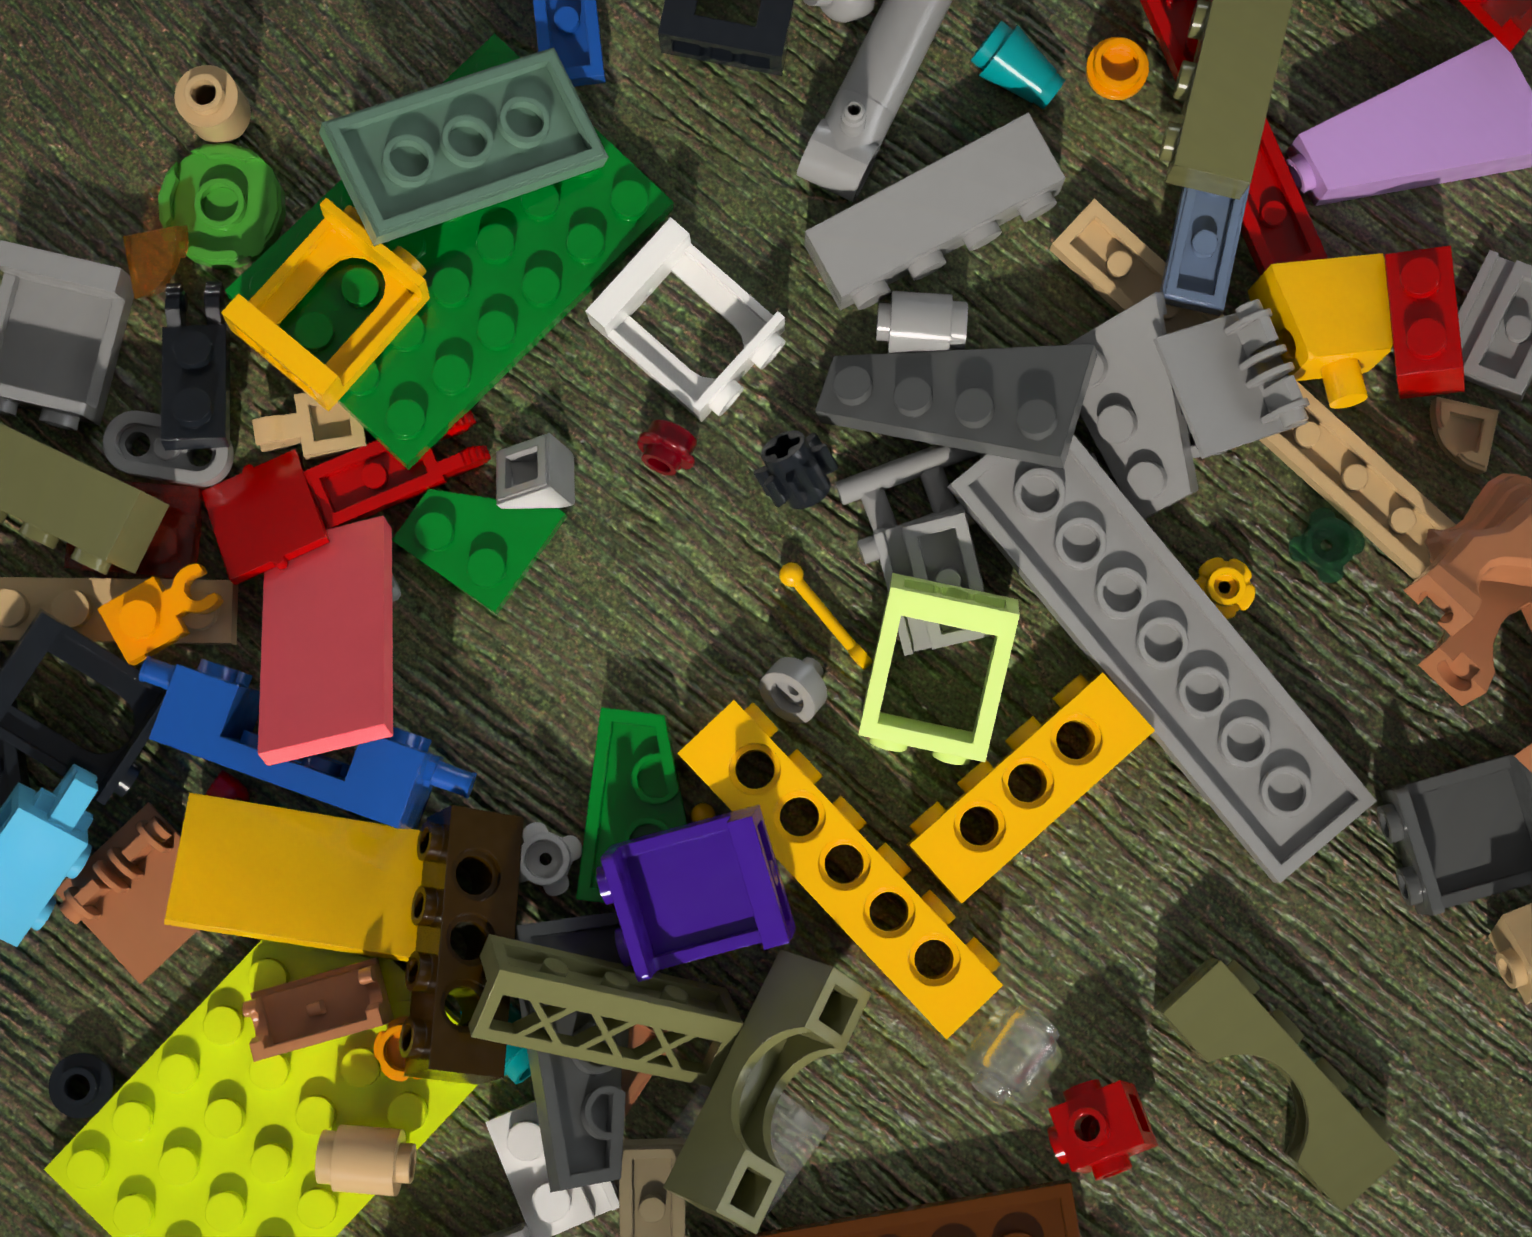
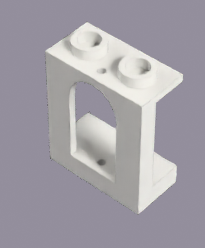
(672, 252)

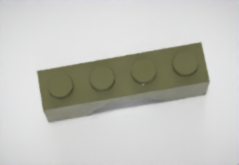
(795, 1019)
(1330, 1141)

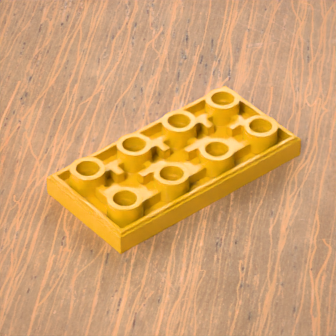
(295, 878)

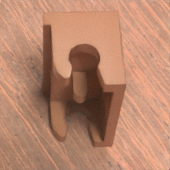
(318, 1009)

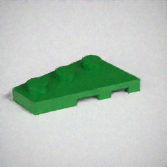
(631, 788)

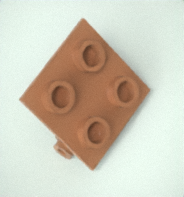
(127, 891)

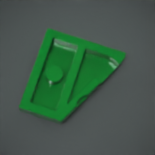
(477, 542)

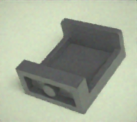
(1461, 833)

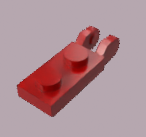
(374, 480)

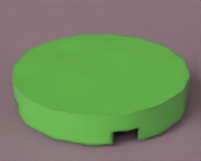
(227, 203)

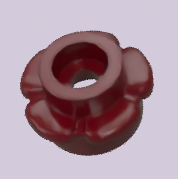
(667, 447)

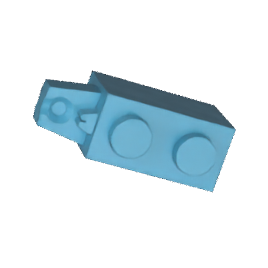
(40, 846)

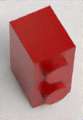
(1425, 322)

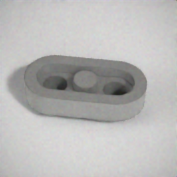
(158, 464)

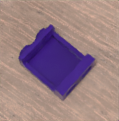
(695, 892)

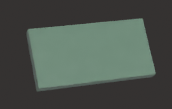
(462, 145)

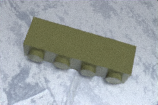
(1225, 94)
(75, 504)

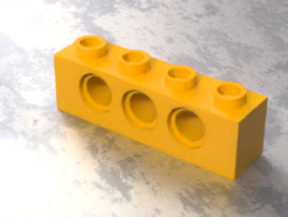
(1113, 733)

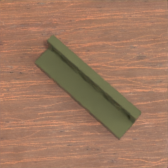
(607, 990)

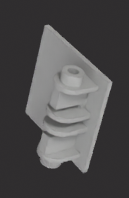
(1232, 380)

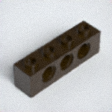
(490, 851)

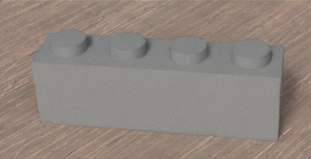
(934, 213)

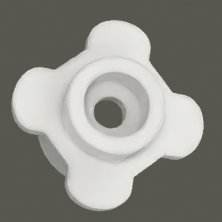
(563, 853)

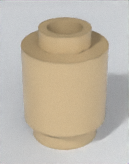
(212, 104)
(365, 1160)

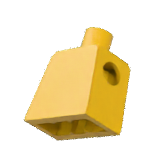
(1330, 319)

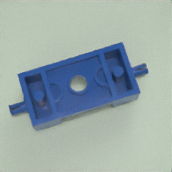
(213, 718)

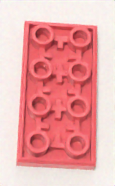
(328, 646)

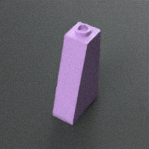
(1430, 130)

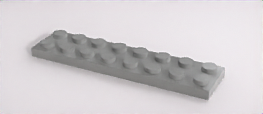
(1168, 653)

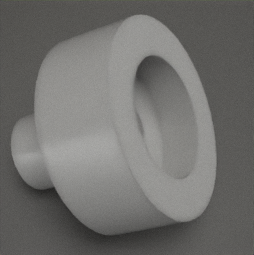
(794, 689)

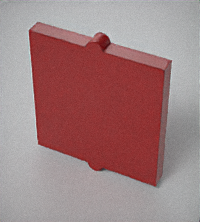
(264, 517)

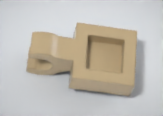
(318, 431)

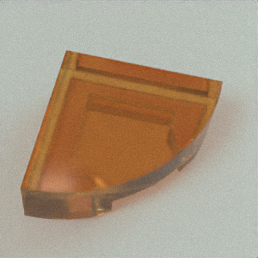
(154, 258)

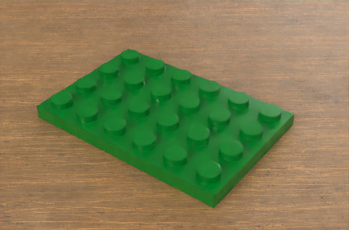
(492, 284)

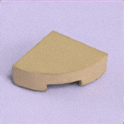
(1464, 432)

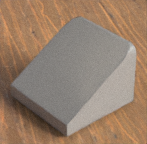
(535, 475)

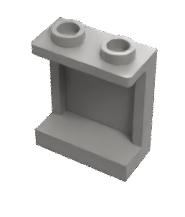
(59, 333)

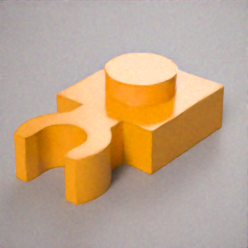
(151, 616)

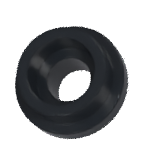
(100, 1079)

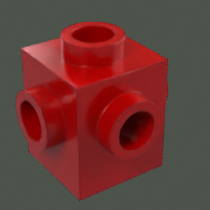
(1121, 1134)

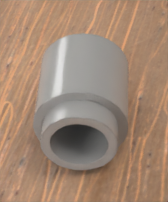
(922, 322)

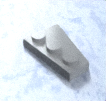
(1136, 411)

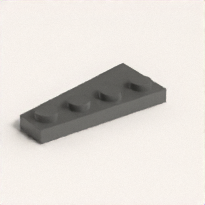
(974, 400)
(577, 1099)

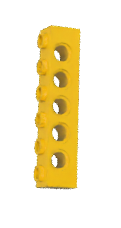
(944, 998)

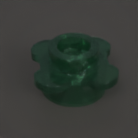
(1344, 540)

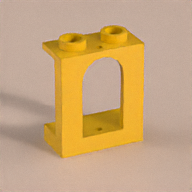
(333, 240)

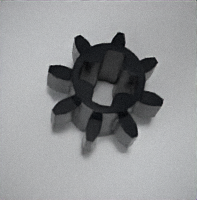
(796, 469)

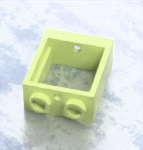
(950, 607)

